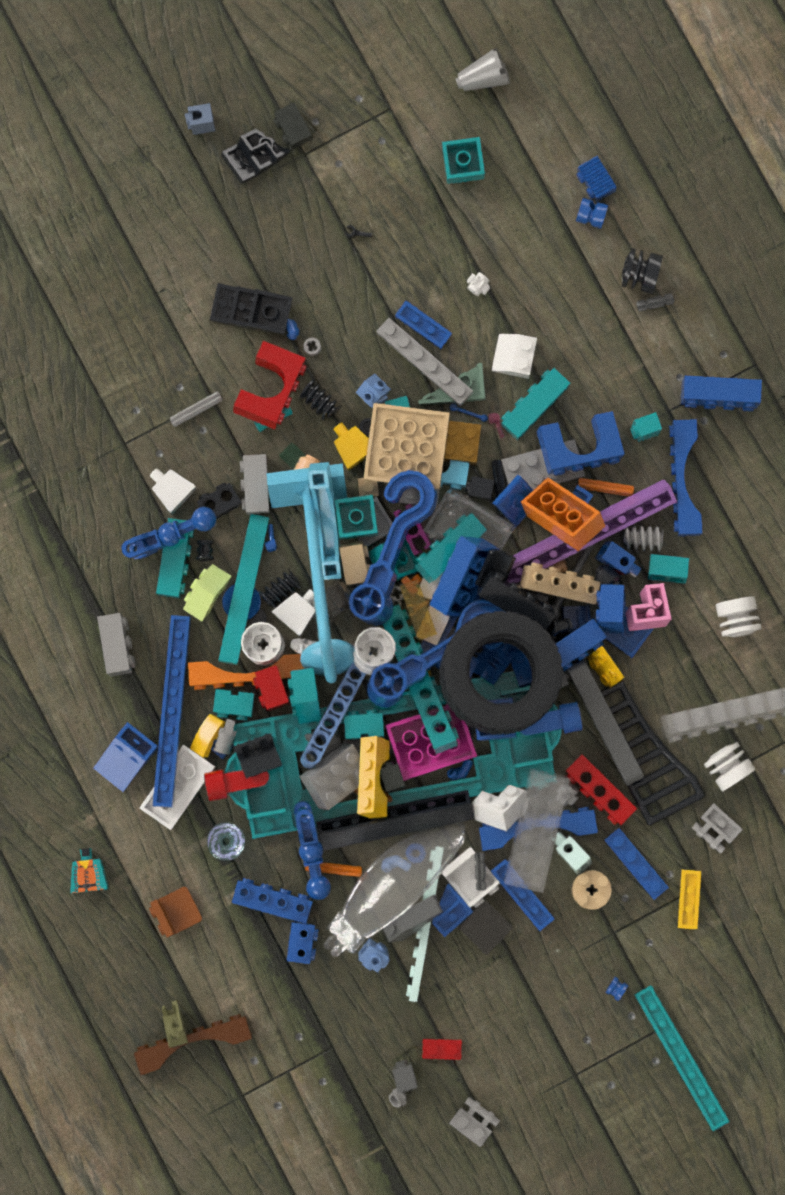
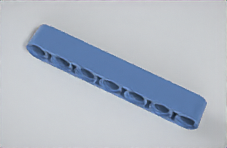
(332, 716)

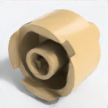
(599, 897)

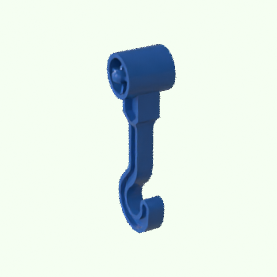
(372, 599)
(391, 679)

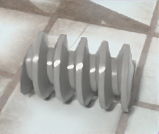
(643, 538)

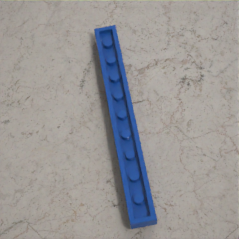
(171, 711)

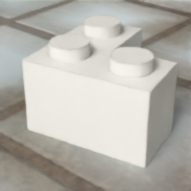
(499, 810)

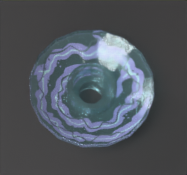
(216, 845)

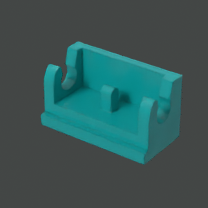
(668, 568)

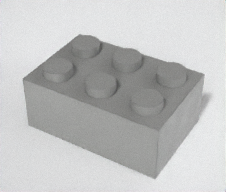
(116, 644)
(333, 776)

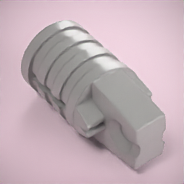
(225, 738)

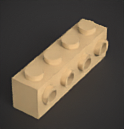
(560, 584)

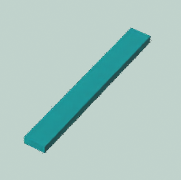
(244, 589)
(681, 1058)

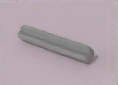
(196, 409)

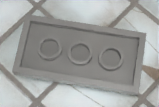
(533, 468)

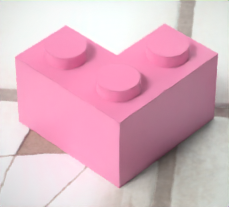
(652, 612)

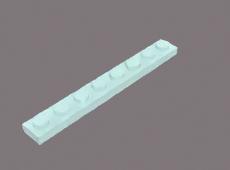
(419, 952)

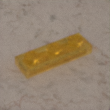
(418, 610)

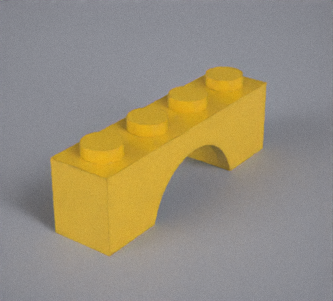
(371, 799)

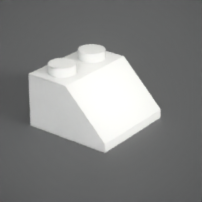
(514, 355)

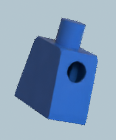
(612, 554)

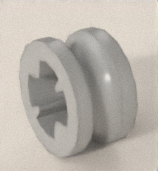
(306, 348)

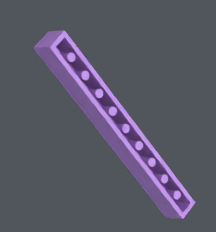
(615, 519)

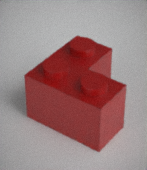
(271, 688)

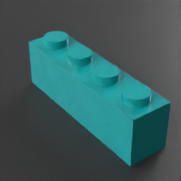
(535, 404)
(434, 562)
(174, 566)

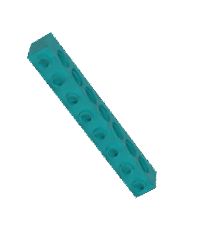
(440, 741)

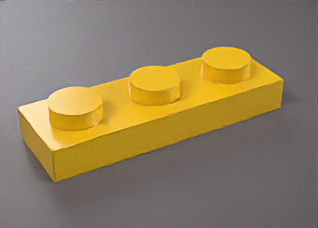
(689, 899)

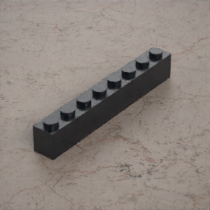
(400, 820)

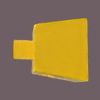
(351, 445)

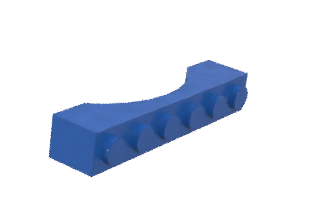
(688, 517)
(578, 823)

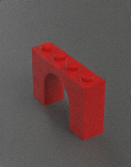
(270, 410)

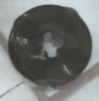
(337, 599)

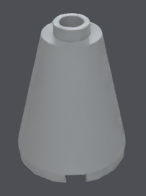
(484, 73)

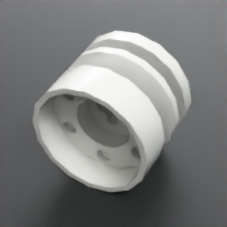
(738, 616)
(254, 637)
(376, 641)
(729, 766)

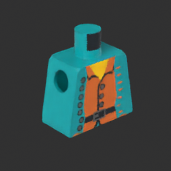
(88, 874)

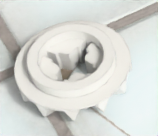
(300, 645)

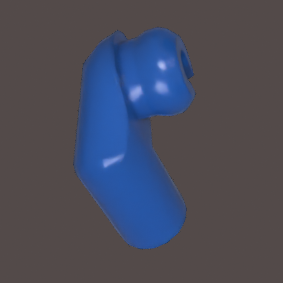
(460, 772)

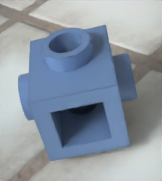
(373, 390)
(374, 955)

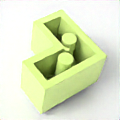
(206, 591)

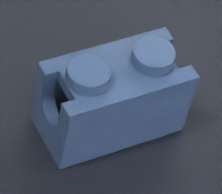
(200, 119)

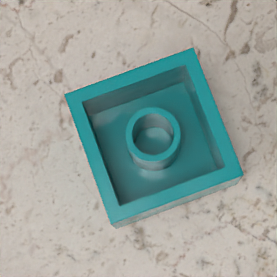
(463, 160)
(356, 517)
(304, 695)

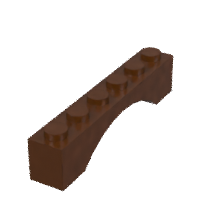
(232, 1032)

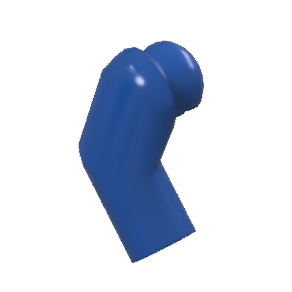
(292, 329)

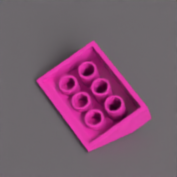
(415, 751)

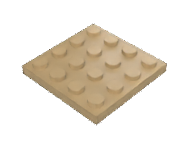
(406, 441)

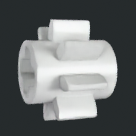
(478, 284)

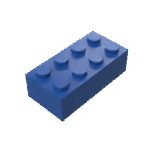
(721, 392)
(457, 583)

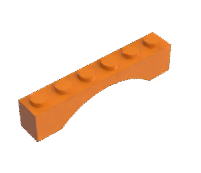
(205, 674)

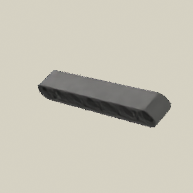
(605, 722)

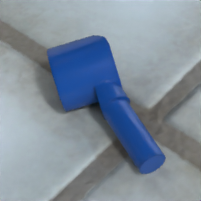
(271, 545)

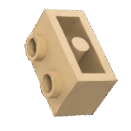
(354, 561)

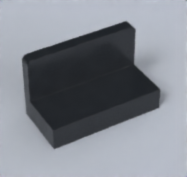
(496, 561)

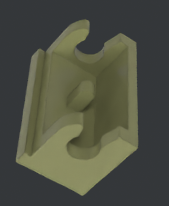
(174, 1025)

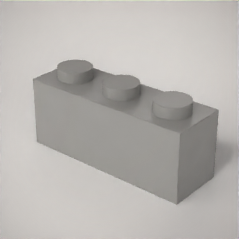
(255, 484)

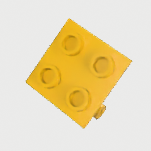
(605, 667)

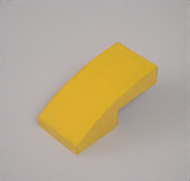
(206, 735)

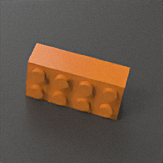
(563, 514)

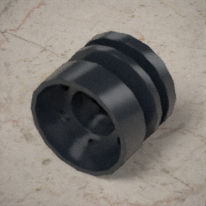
(641, 270)

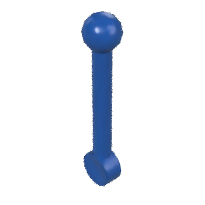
(453, 407)

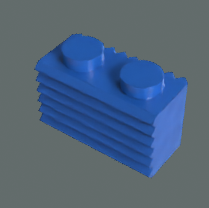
(596, 179)

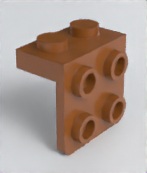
(175, 912)

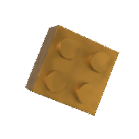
(462, 442)

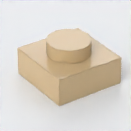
(368, 487)

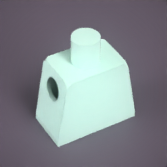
(577, 859)

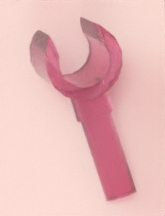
(494, 418)

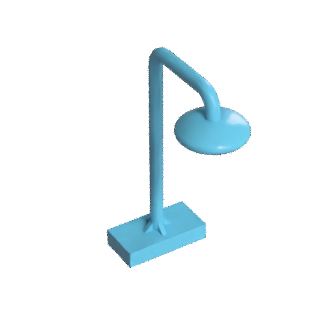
(291, 488)

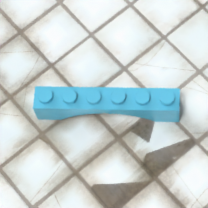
(324, 503)

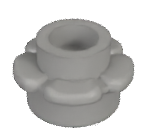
(397, 1099)

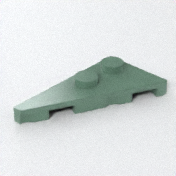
(473, 379)

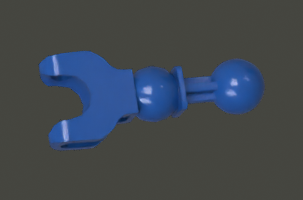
(168, 534)
(311, 851)

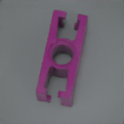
(410, 538)

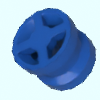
(616, 988)

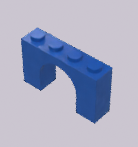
(561, 459)

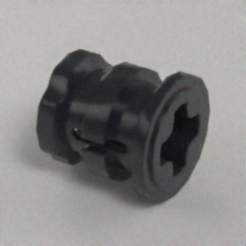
(204, 550)

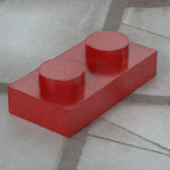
(441, 1049)

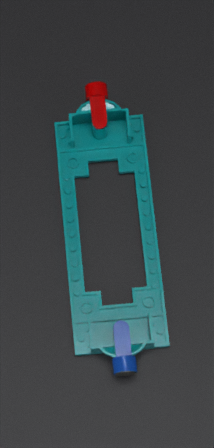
(273, 794)

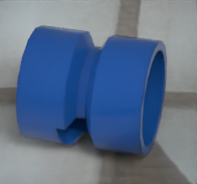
(592, 213)

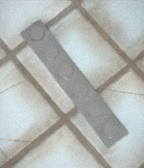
(424, 361)

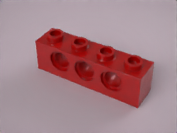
(625, 807)

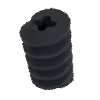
(319, 400)
(280, 589)

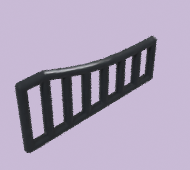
(661, 749)

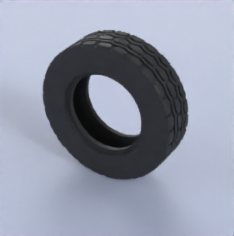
(528, 638)

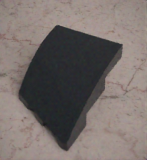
(253, 155)

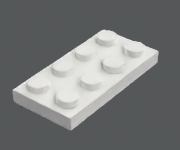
(187, 784)

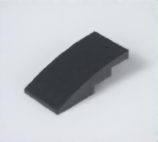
(251, 308)

